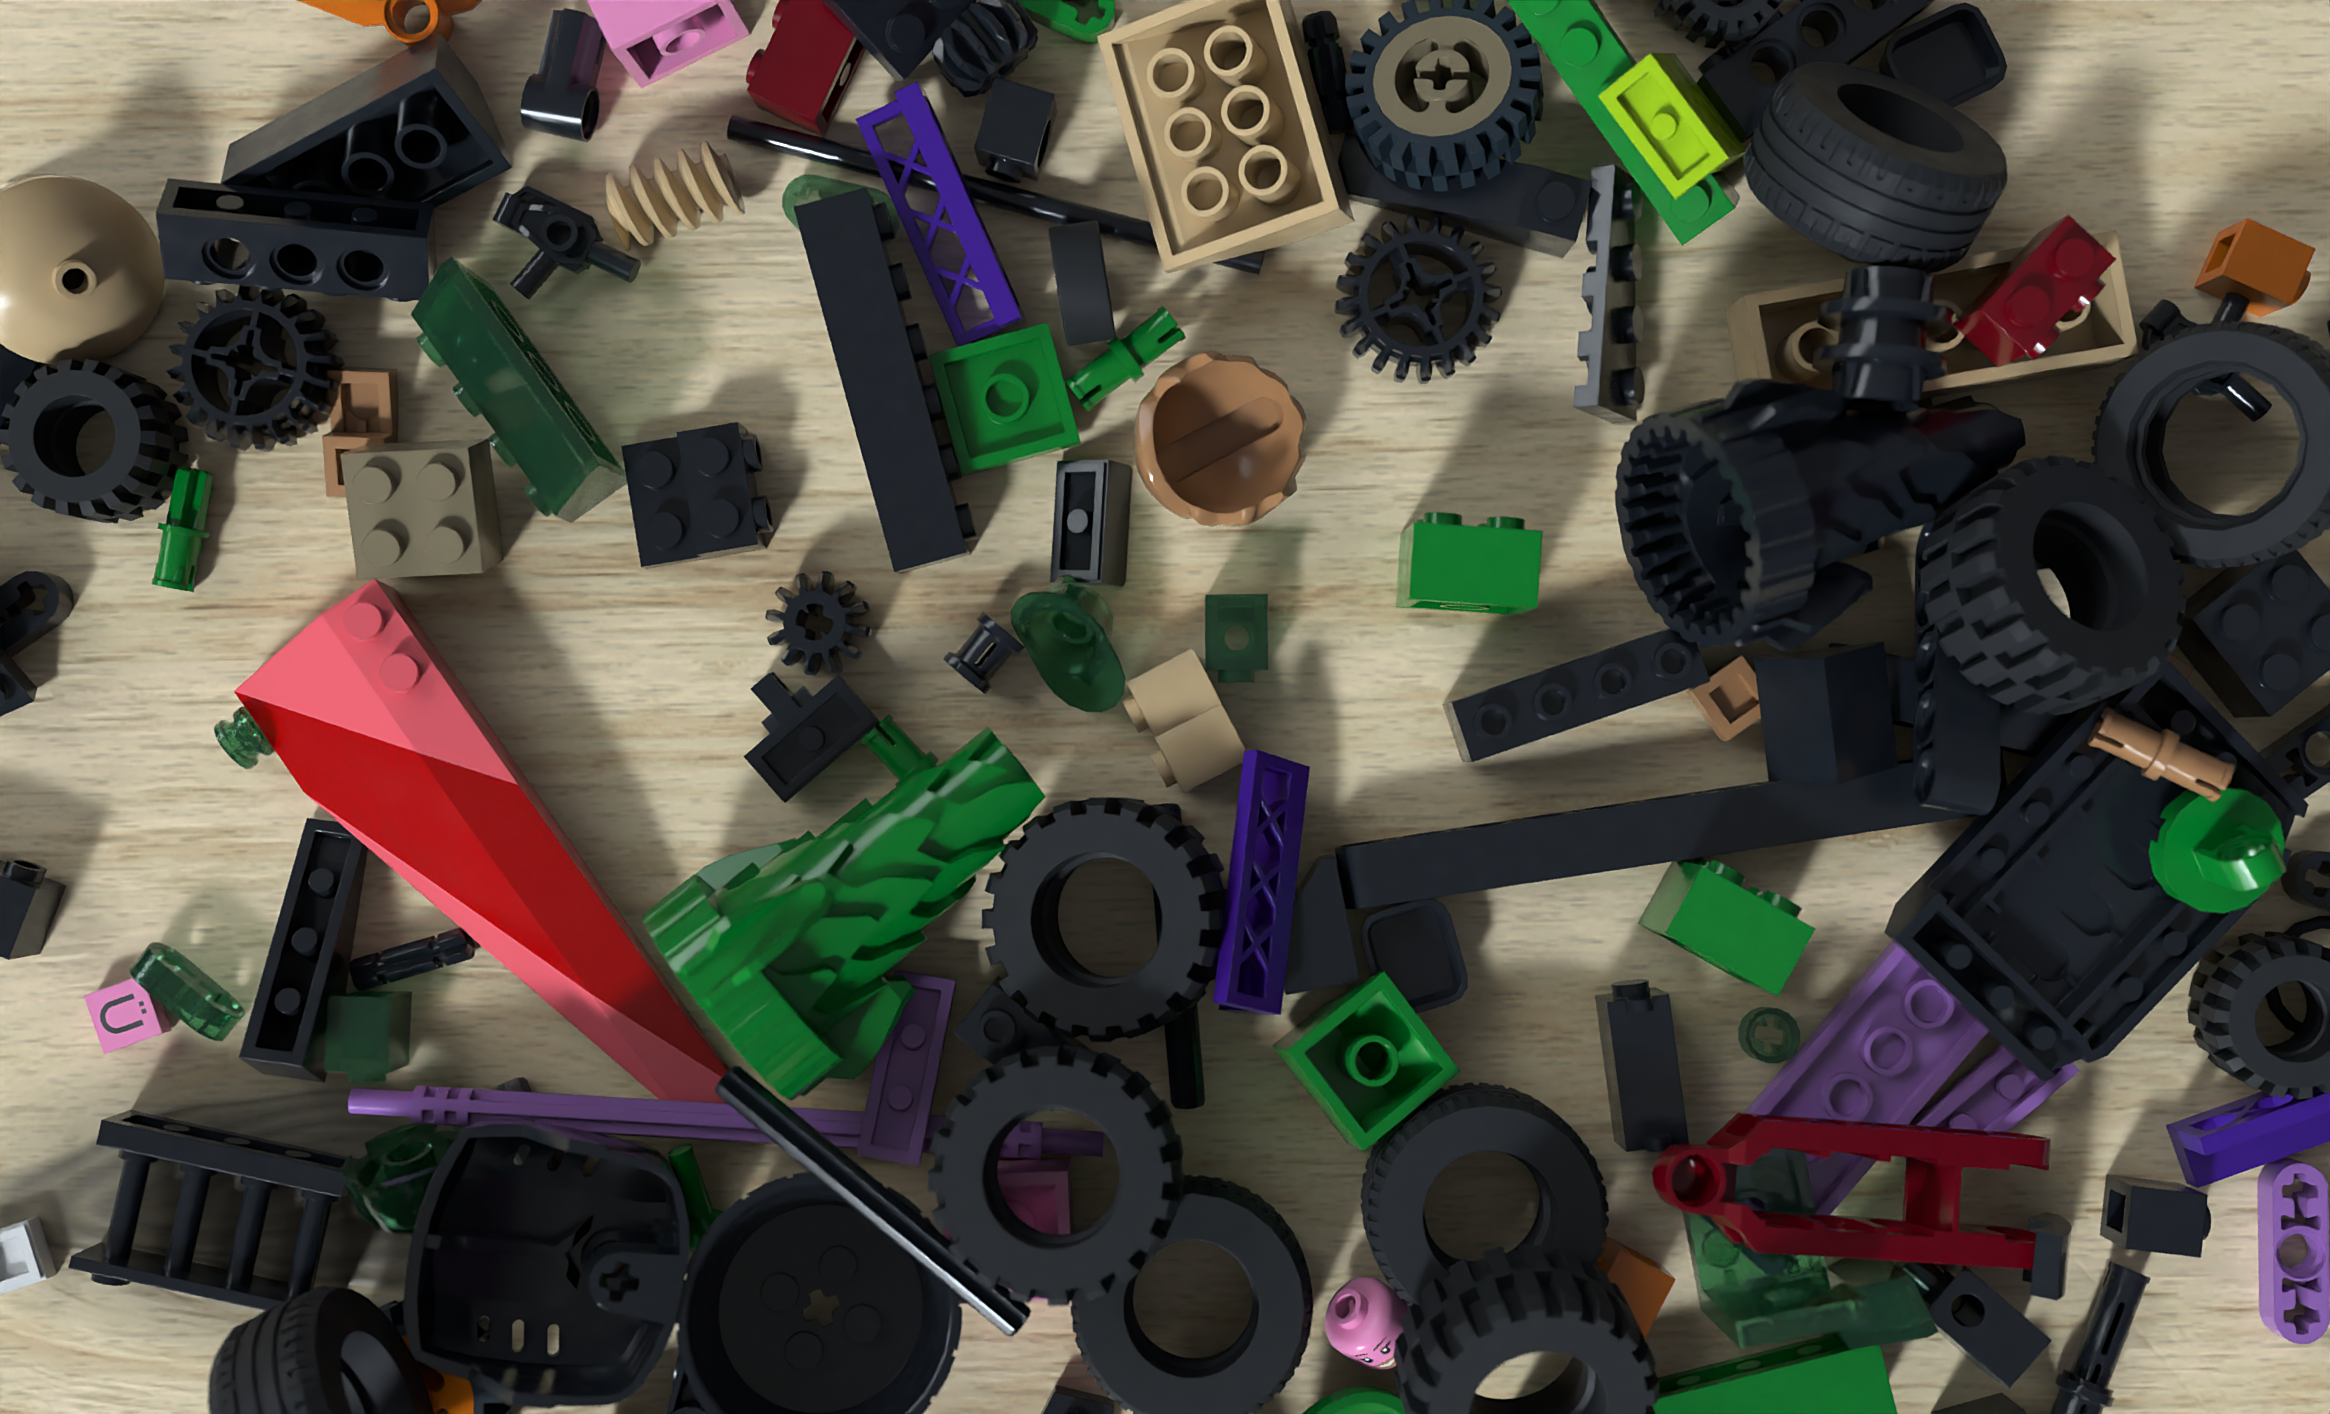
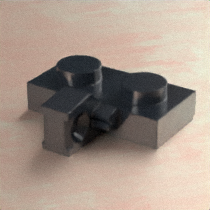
(806, 731)

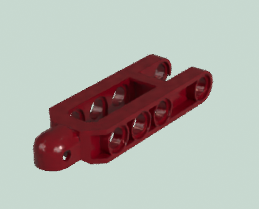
(1704, 1182)

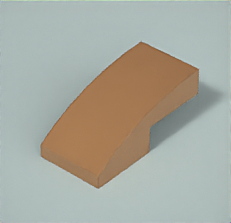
(361, 415)

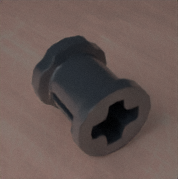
(975, 646)

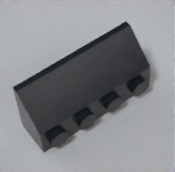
(391, 133)

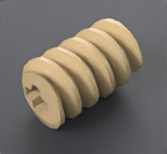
(672, 195)

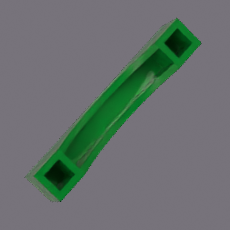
(1591, 60)

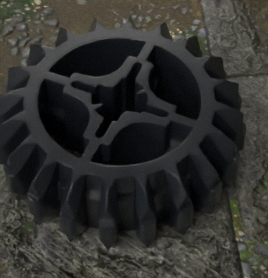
(1466, 278)
(261, 320)

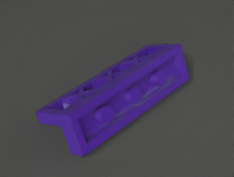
(957, 200)
(1261, 885)
(2248, 1134)

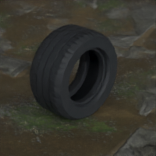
(2148, 391)

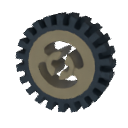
(1451, 129)

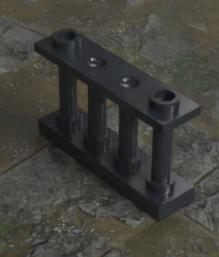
(202, 1154)

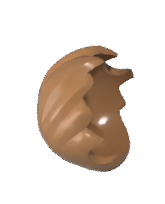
(1219, 440)

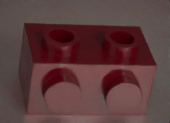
(2035, 291)

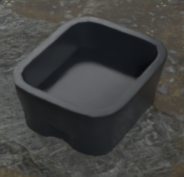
(1947, 55)
(1417, 952)

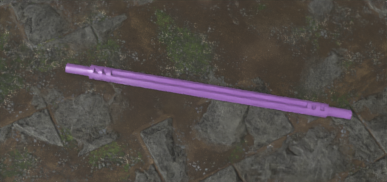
(670, 1118)

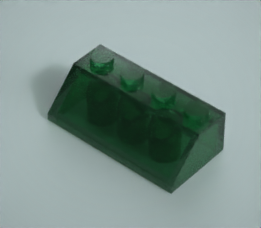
(516, 394)

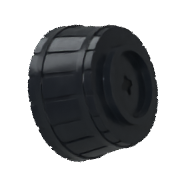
(746, 1299)

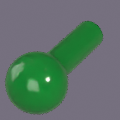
(694, 1191)

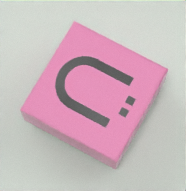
(125, 1015)

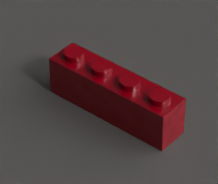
(804, 65)

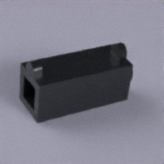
(1641, 1067)

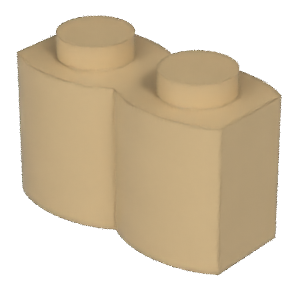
(1186, 722)

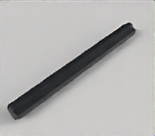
(869, 1198)

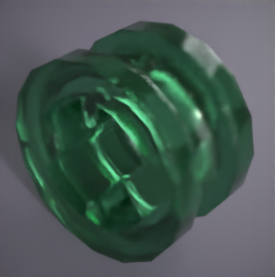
(242, 739)
(1755, 1047)

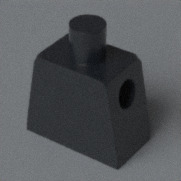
(1984, 1324)

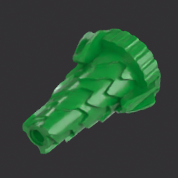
(798, 932)

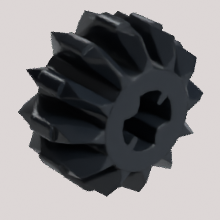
(984, 44)
(834, 608)

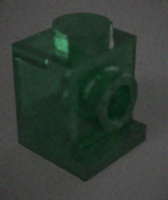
(1241, 611)

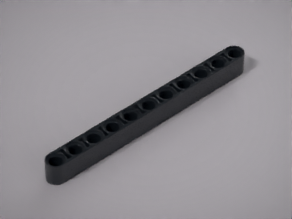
(1628, 836)

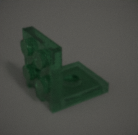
(1768, 1294)

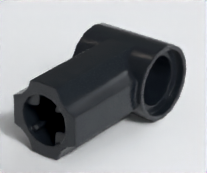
(564, 91)

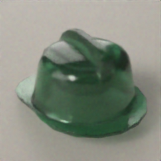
(1069, 642)

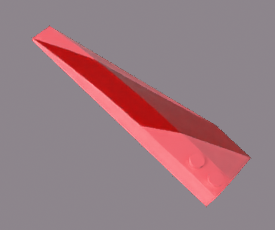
(425, 783)

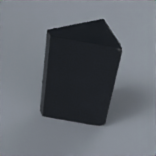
(1091, 521)

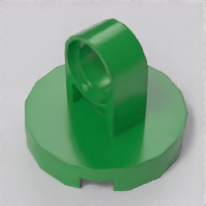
(2218, 851)

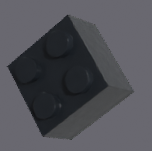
(2259, 633)

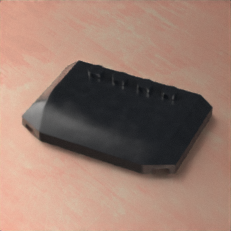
(2051, 900)

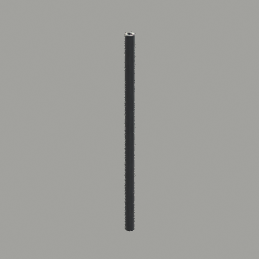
(982, 190)

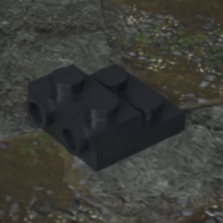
(697, 495)

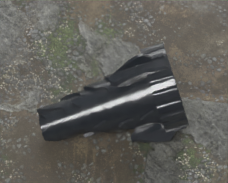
(1760, 495)

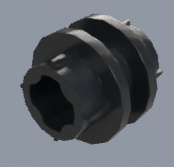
(1883, 338)

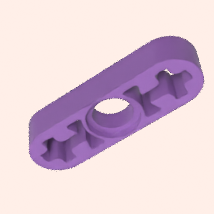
(2314, 1269)

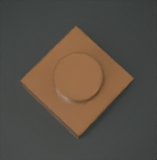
(1729, 699)

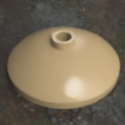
(66, 225)

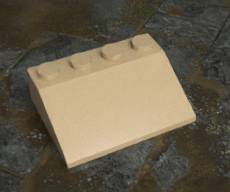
(1224, 129)

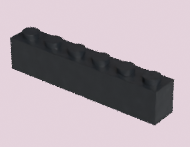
(884, 381)

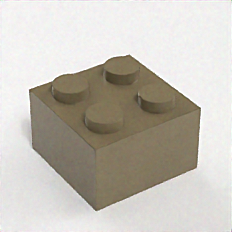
(422, 508)

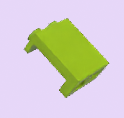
(1672, 122)

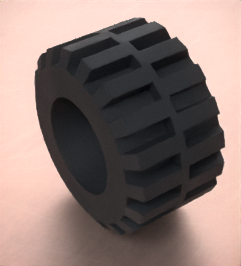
(46, 432)
(2230, 1006)

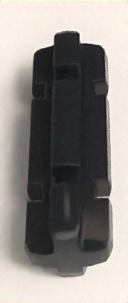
(1328, 69)
(411, 959)

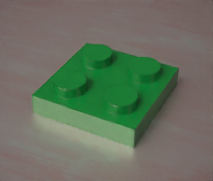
(1004, 399)

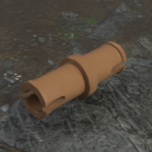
(2161, 754)

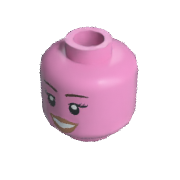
(1365, 1322)

